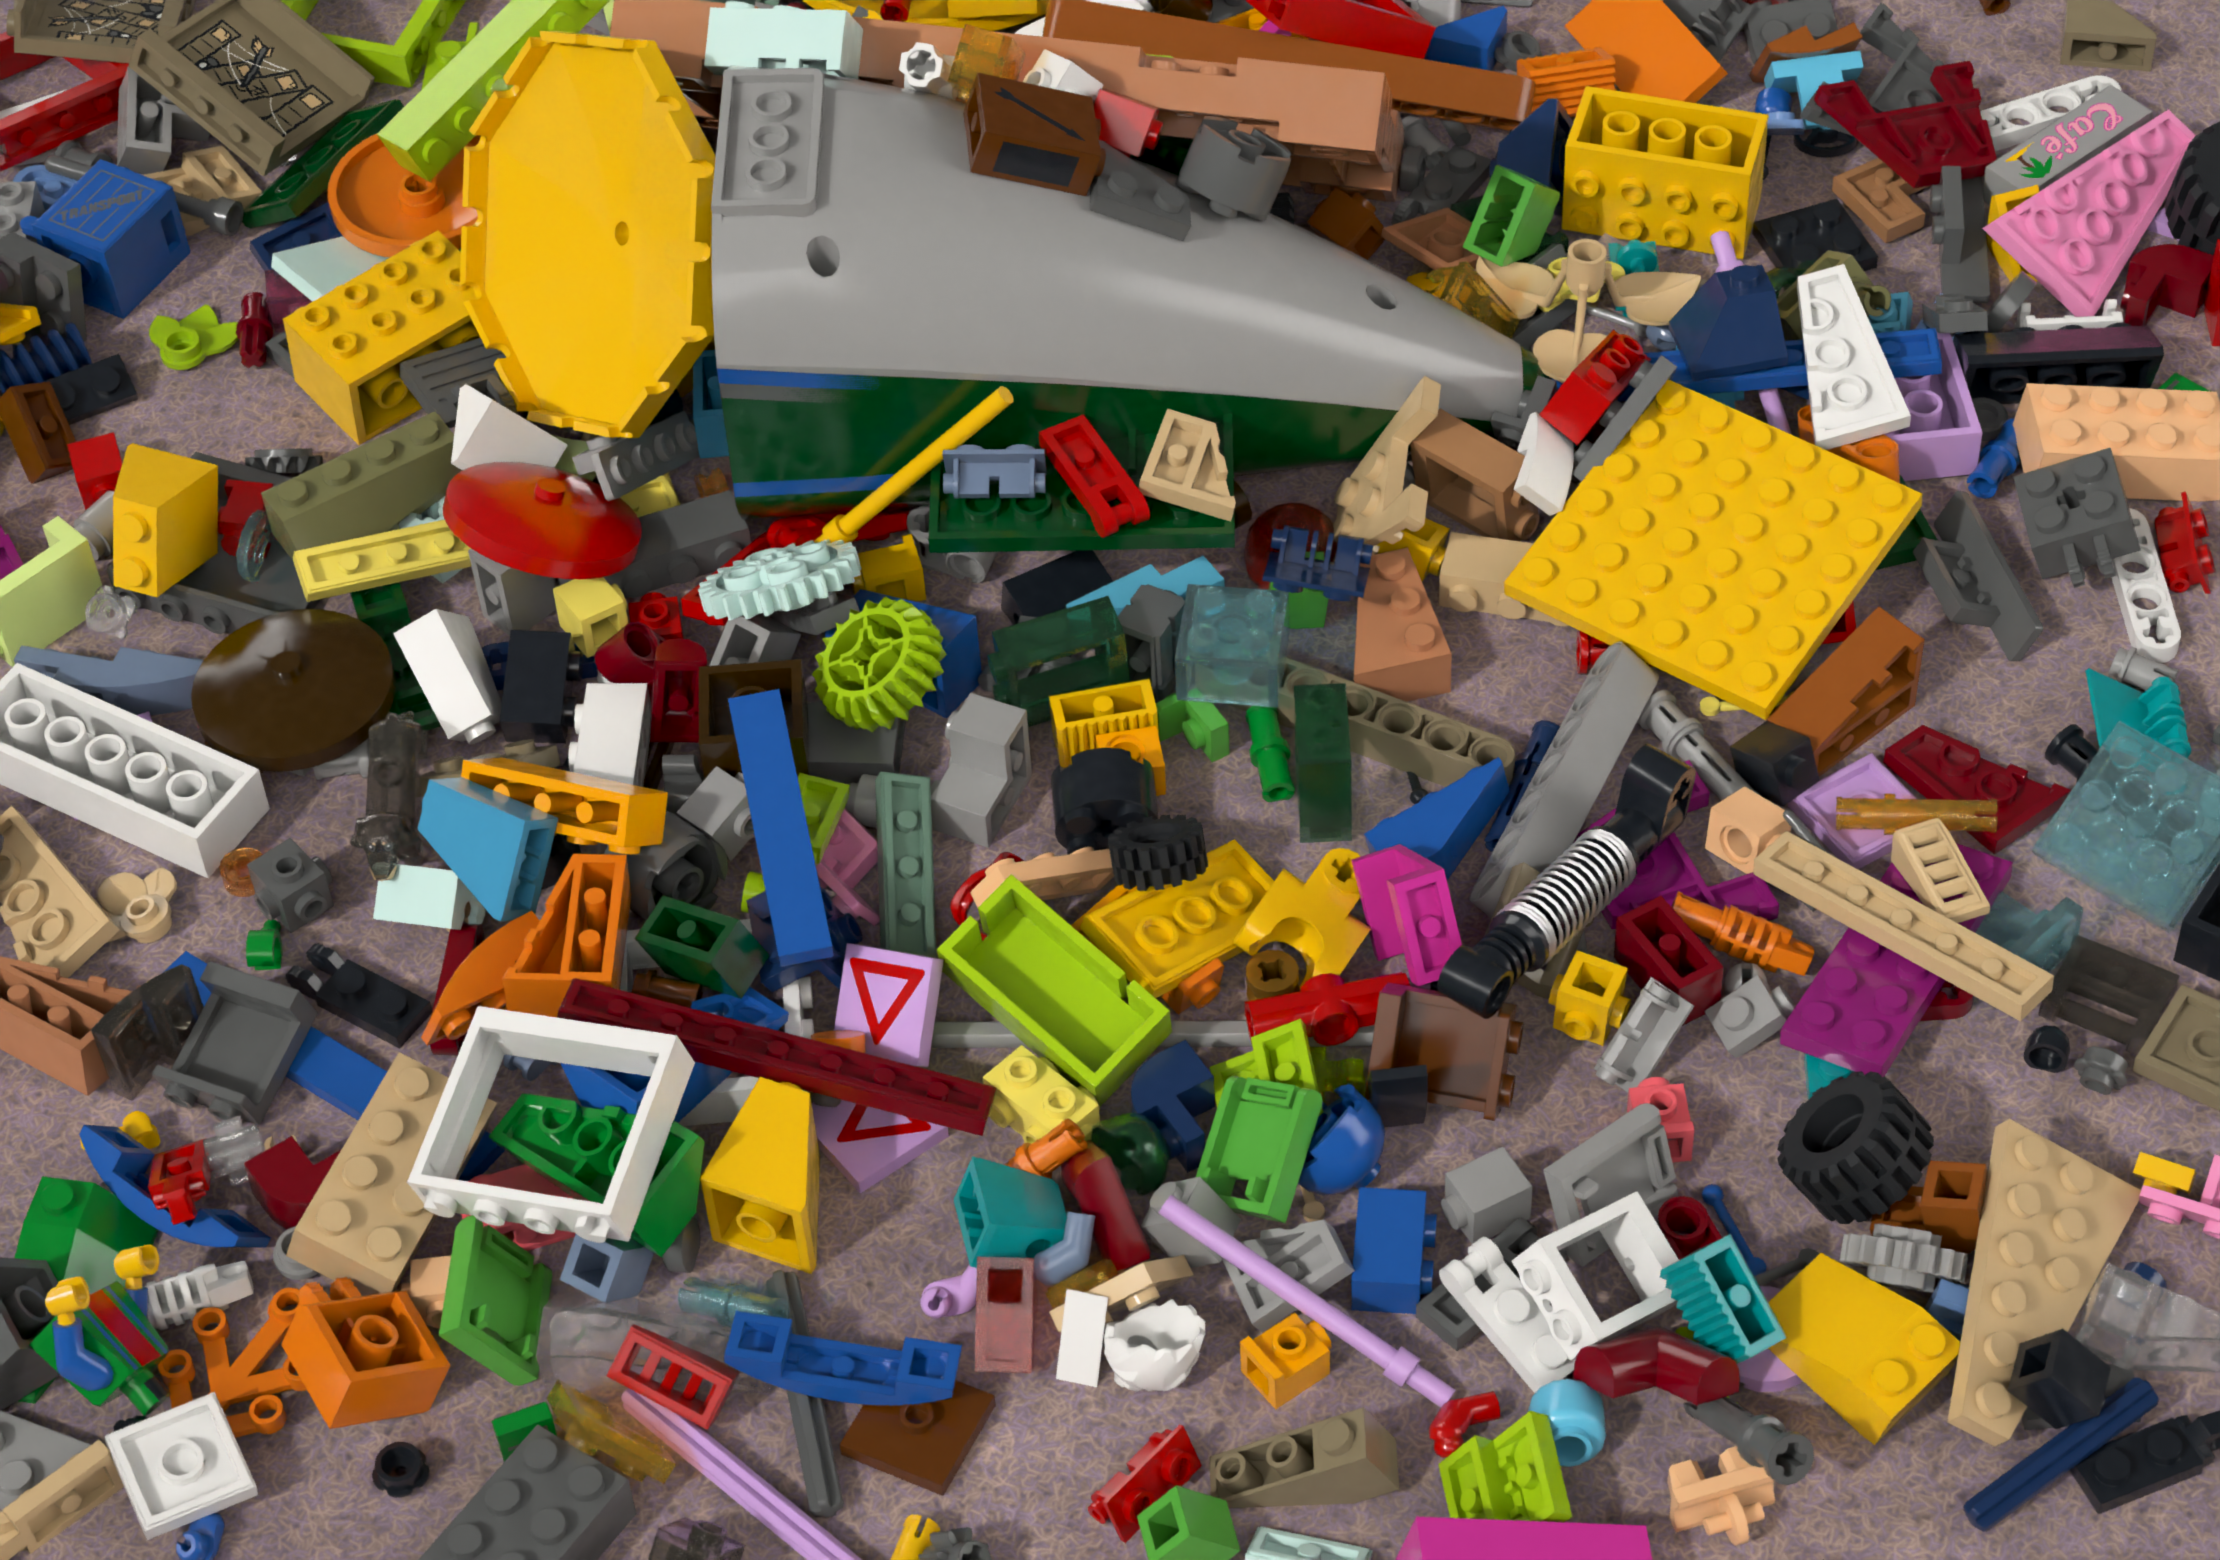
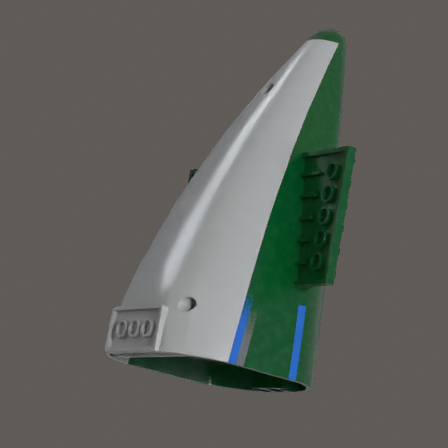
(893, 290)

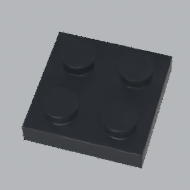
(1810, 233)

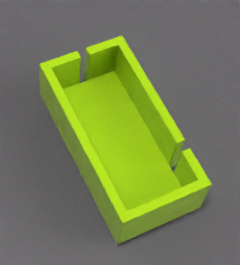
(1055, 990)

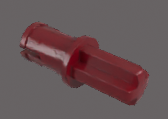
(254, 329)

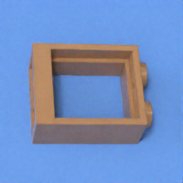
(1472, 479)

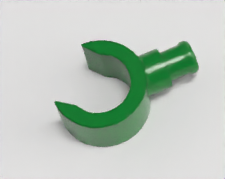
(265, 947)

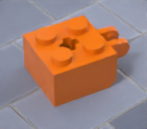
(363, 1354)

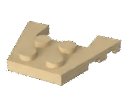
(1373, 497)

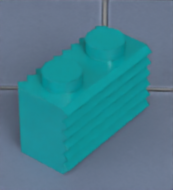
(1723, 1301)

